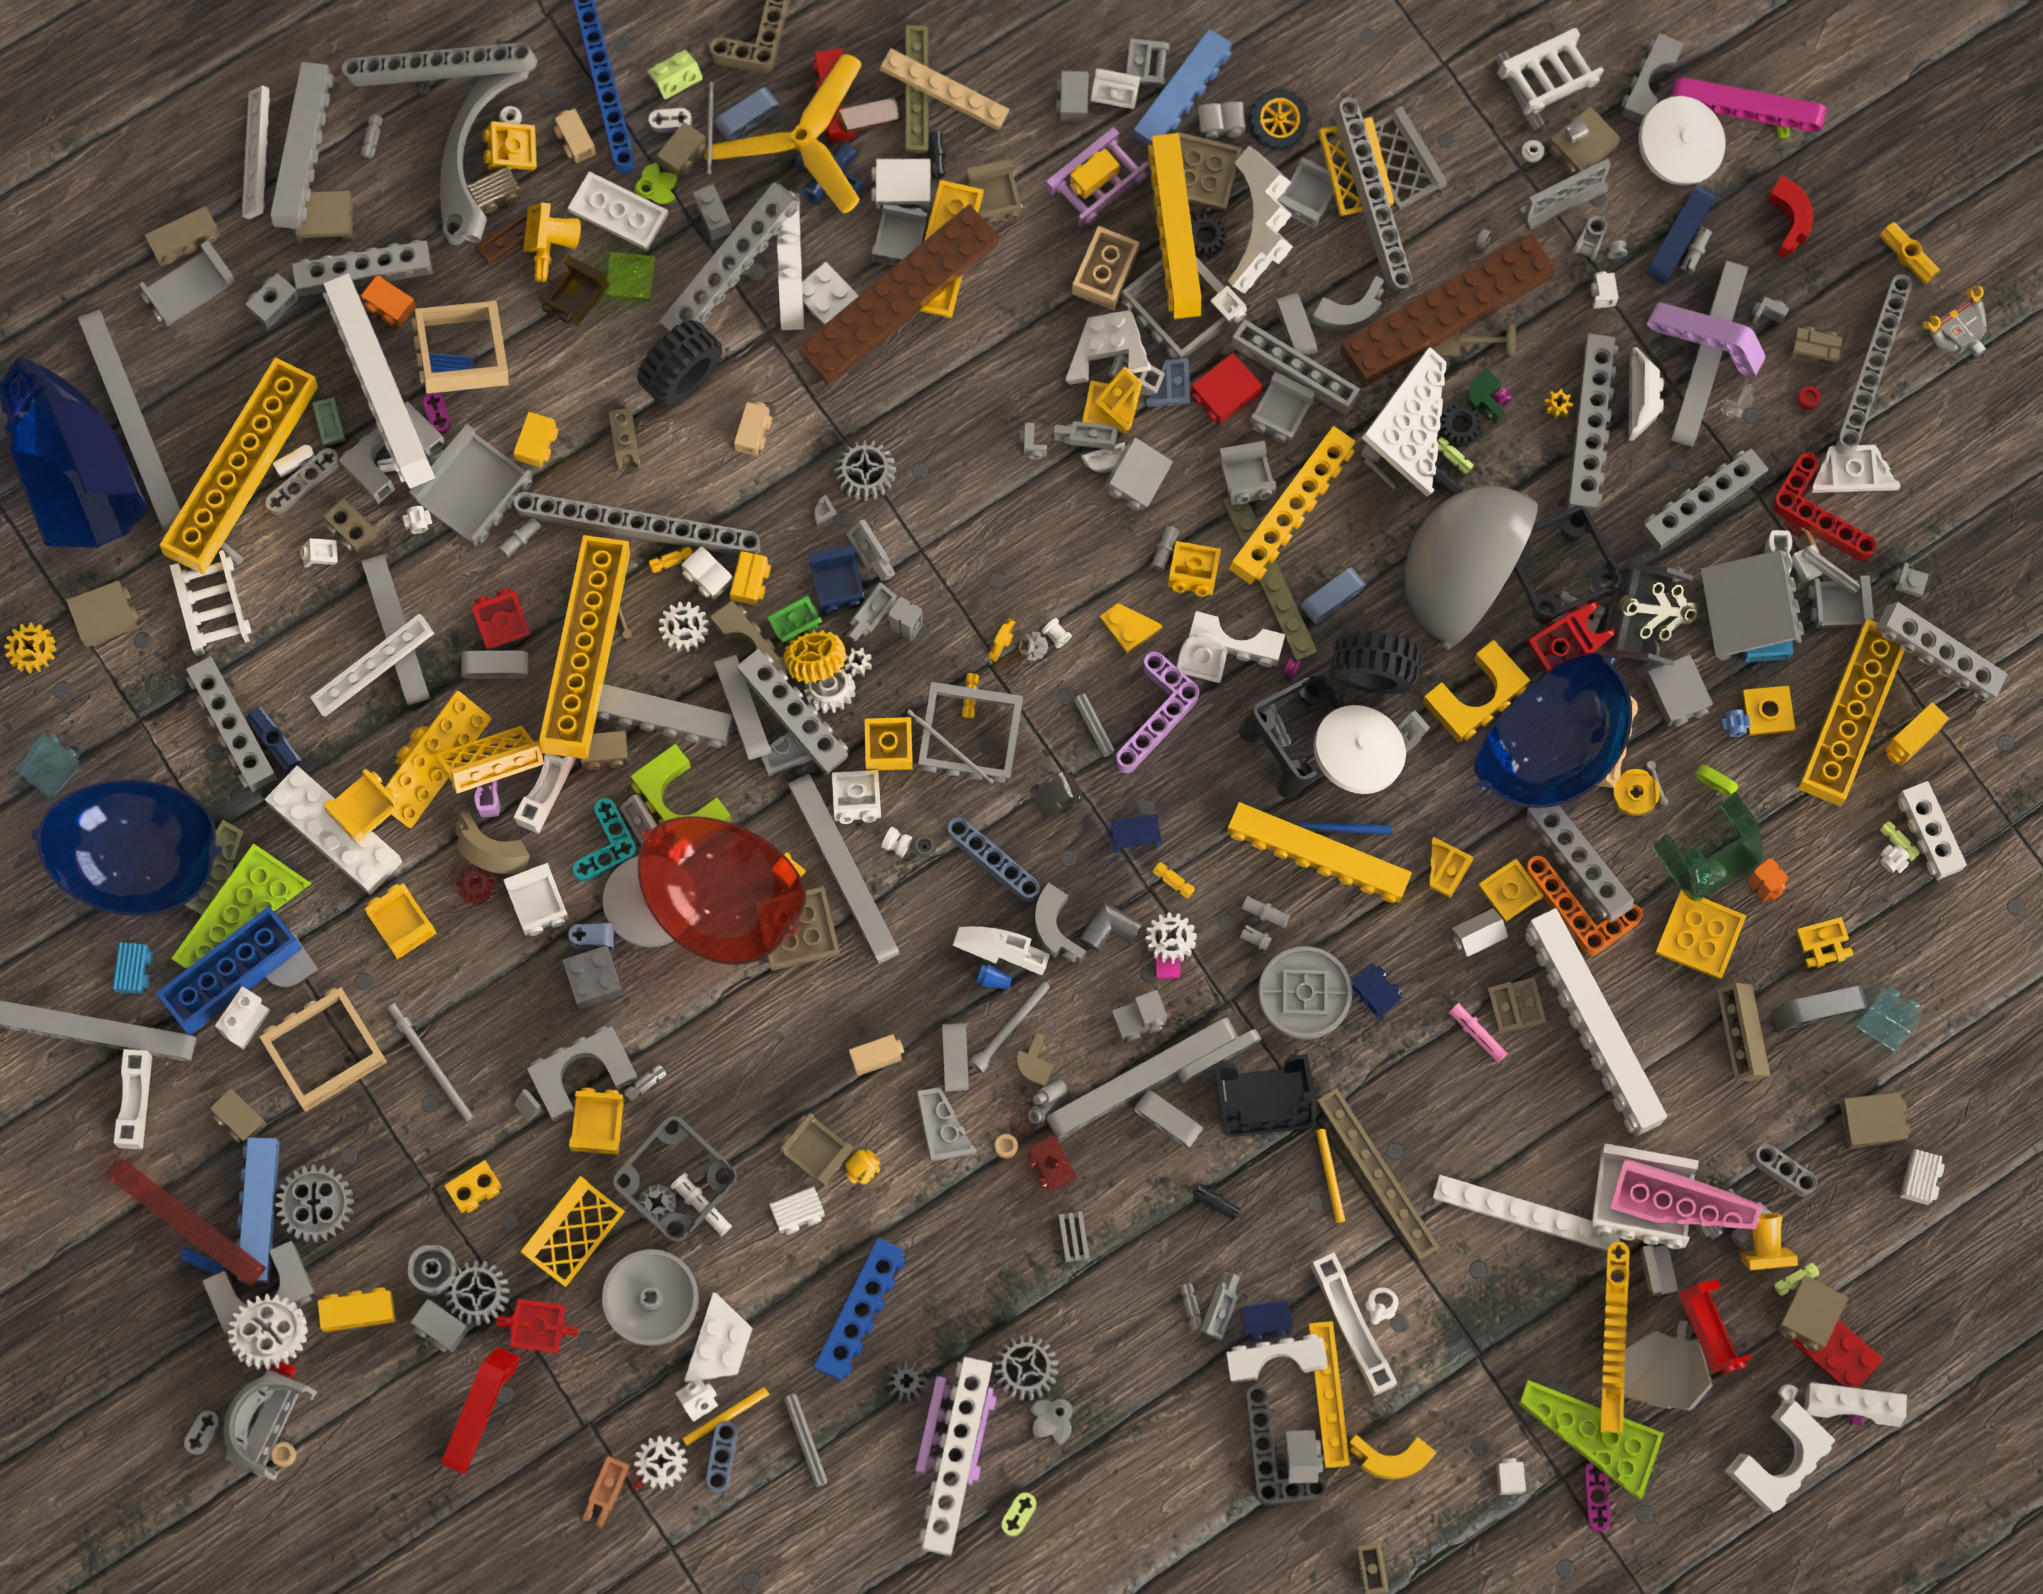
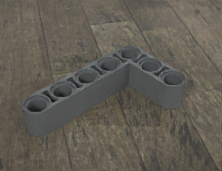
(1268, 1456)

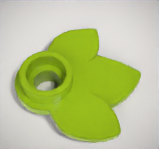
(659, 183)

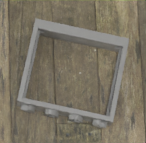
(1206, 279)
(953, 768)

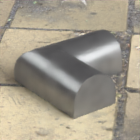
(1108, 921)

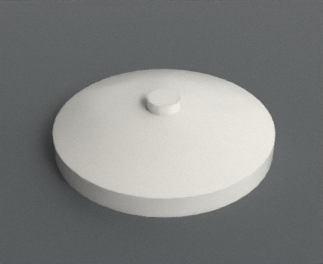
(1681, 141)
(1359, 749)

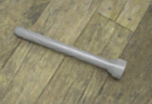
(981, 1060)

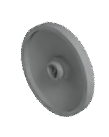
(628, 910)
(650, 1297)

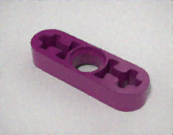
(1605, 1514)

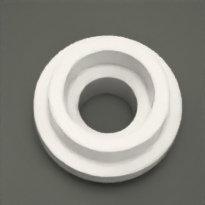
(510, 111)
(1532, 157)

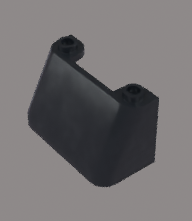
(1266, 1099)

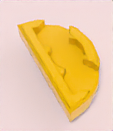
(1002, 639)

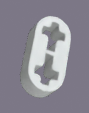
(669, 118)

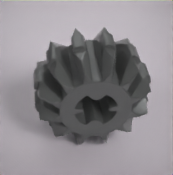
(899, 1377)

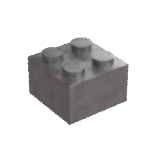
(593, 977)

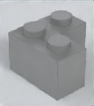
(1142, 1016)

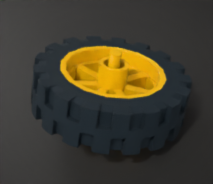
(1267, 137)

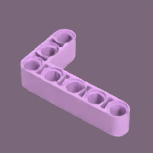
(1713, 332)
(1161, 716)

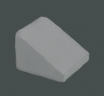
(527, 1105)

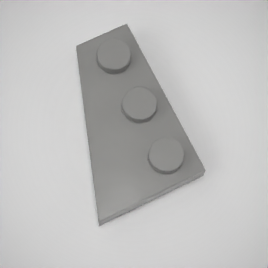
(788, 752)
(941, 1129)

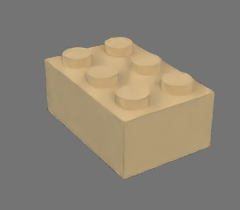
(1105, 268)

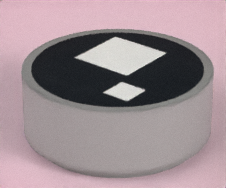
(1483, 240)

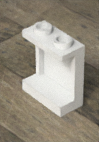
(902, 182)
(536, 900)
(242, 1018)

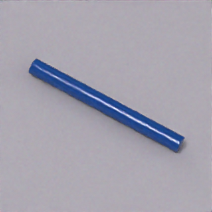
(1346, 828)

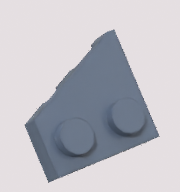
(1174, 386)

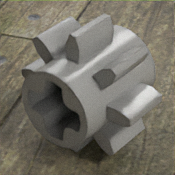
(1033, 646)

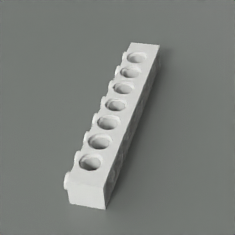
(944, 1542)

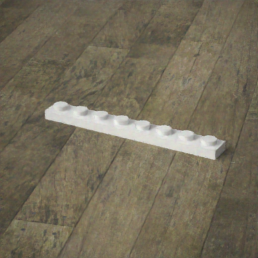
(1520, 1212)

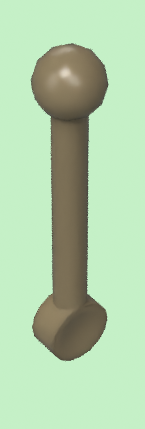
(626, 633)

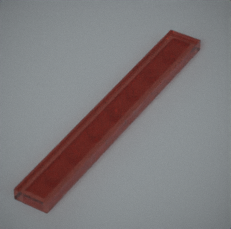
(187, 1222)

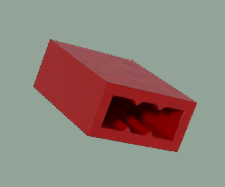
(1225, 389)

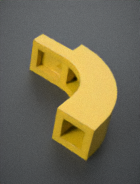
(1392, 1466)

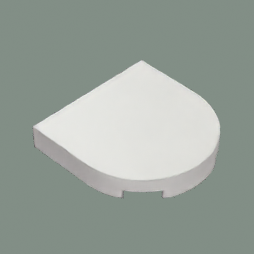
(1202, 657)

